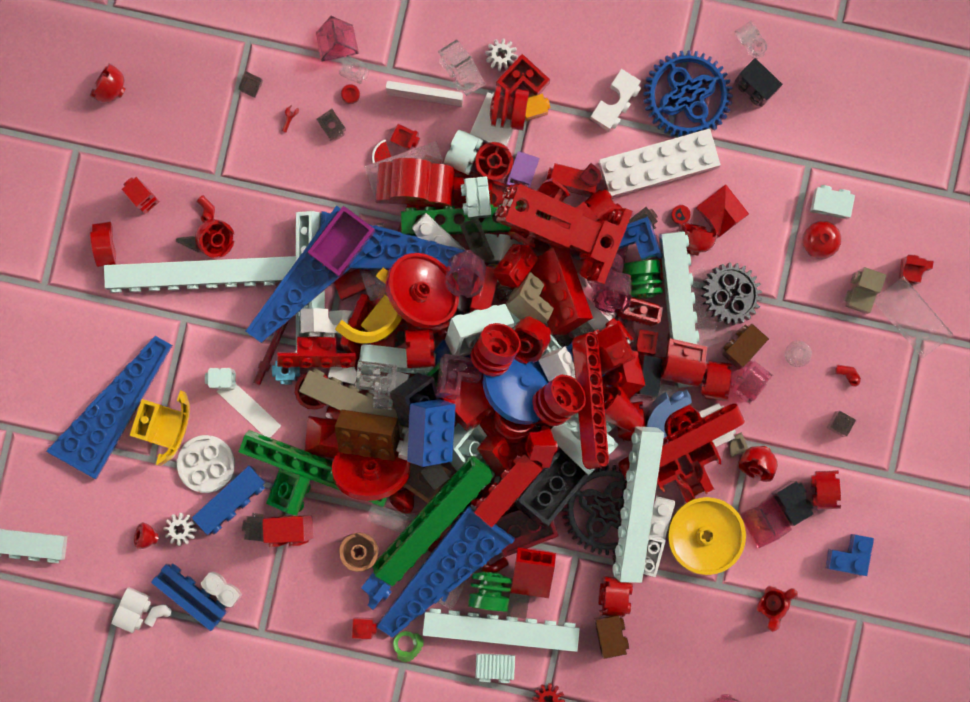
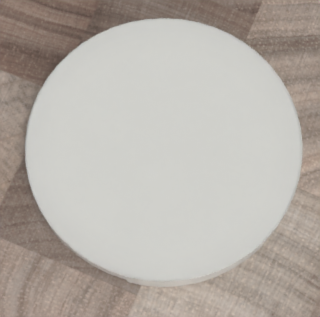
(205, 464)

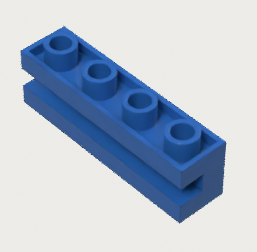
(228, 500)
(190, 597)

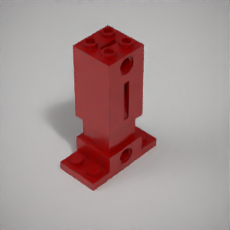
(565, 227)

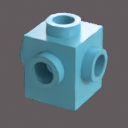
(285, 379)

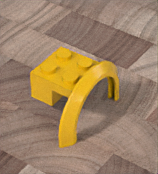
(379, 323)
(162, 425)

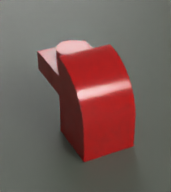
(102, 244)

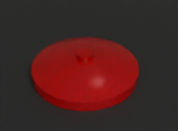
(419, 290)
(368, 476)

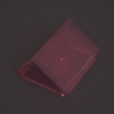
(336, 39)
(766, 522)

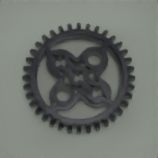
(583, 503)

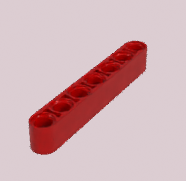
(592, 416)
(696, 435)

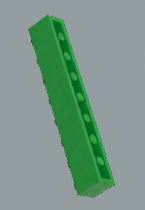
(432, 521)

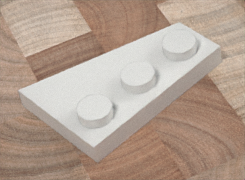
(429, 230)

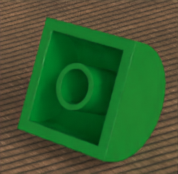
(289, 492)

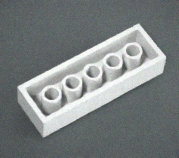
(659, 163)

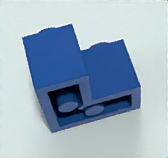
(857, 558)

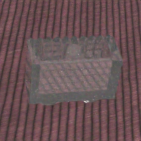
(388, 518)

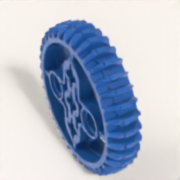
(706, 79)

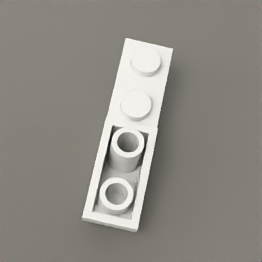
(659, 526)

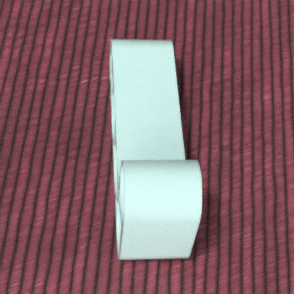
(392, 356)

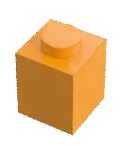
(537, 107)

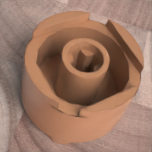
(349, 557)

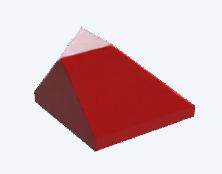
(722, 210)
(321, 437)

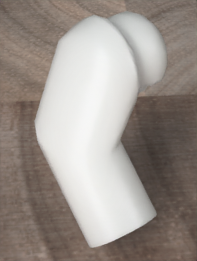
(157, 611)

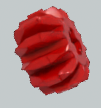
(555, 697)

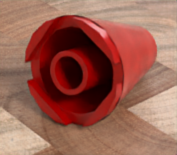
(620, 409)

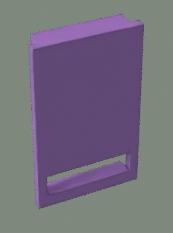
(523, 168)

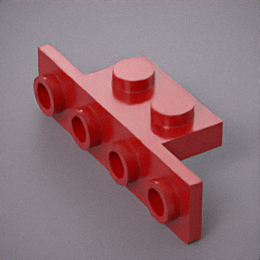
(316, 353)

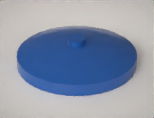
(514, 391)

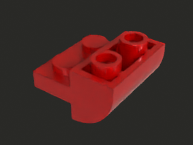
(684, 363)

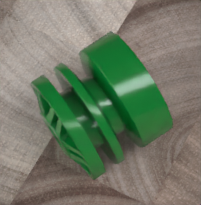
(642, 278)
(489, 592)

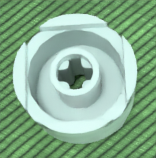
(463, 151)

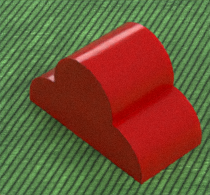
(414, 182)

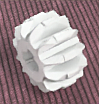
(493, 53)
(178, 522)

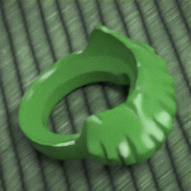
(404, 655)

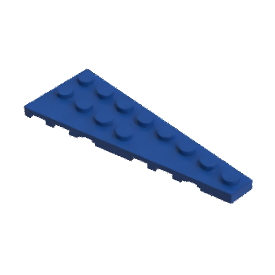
(397, 245)
(299, 287)
(99, 428)
(455, 558)

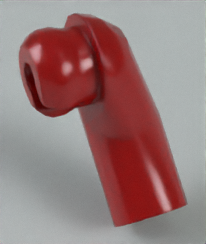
(208, 208)
(850, 373)
(495, 567)

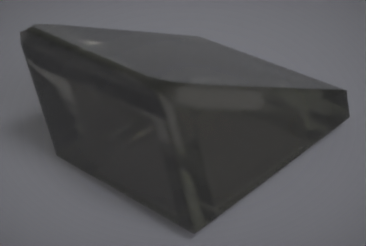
(250, 84)
(188, 242)

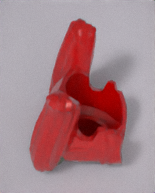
(779, 610)

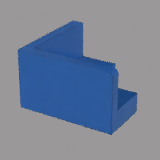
(643, 235)

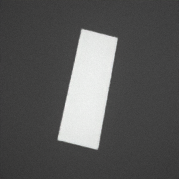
(250, 410)

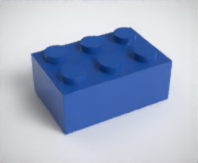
(431, 432)

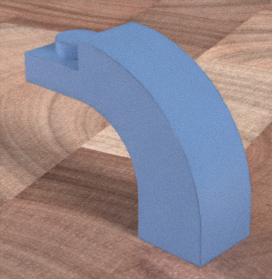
(664, 406)

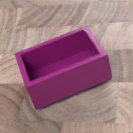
(341, 241)

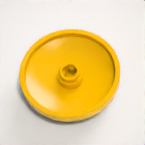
(706, 536)

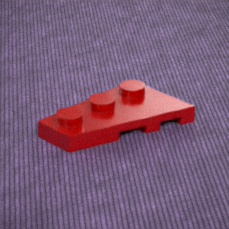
(362, 309)

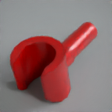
(290, 115)

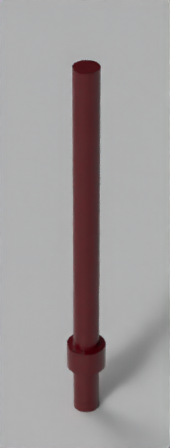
(264, 365)

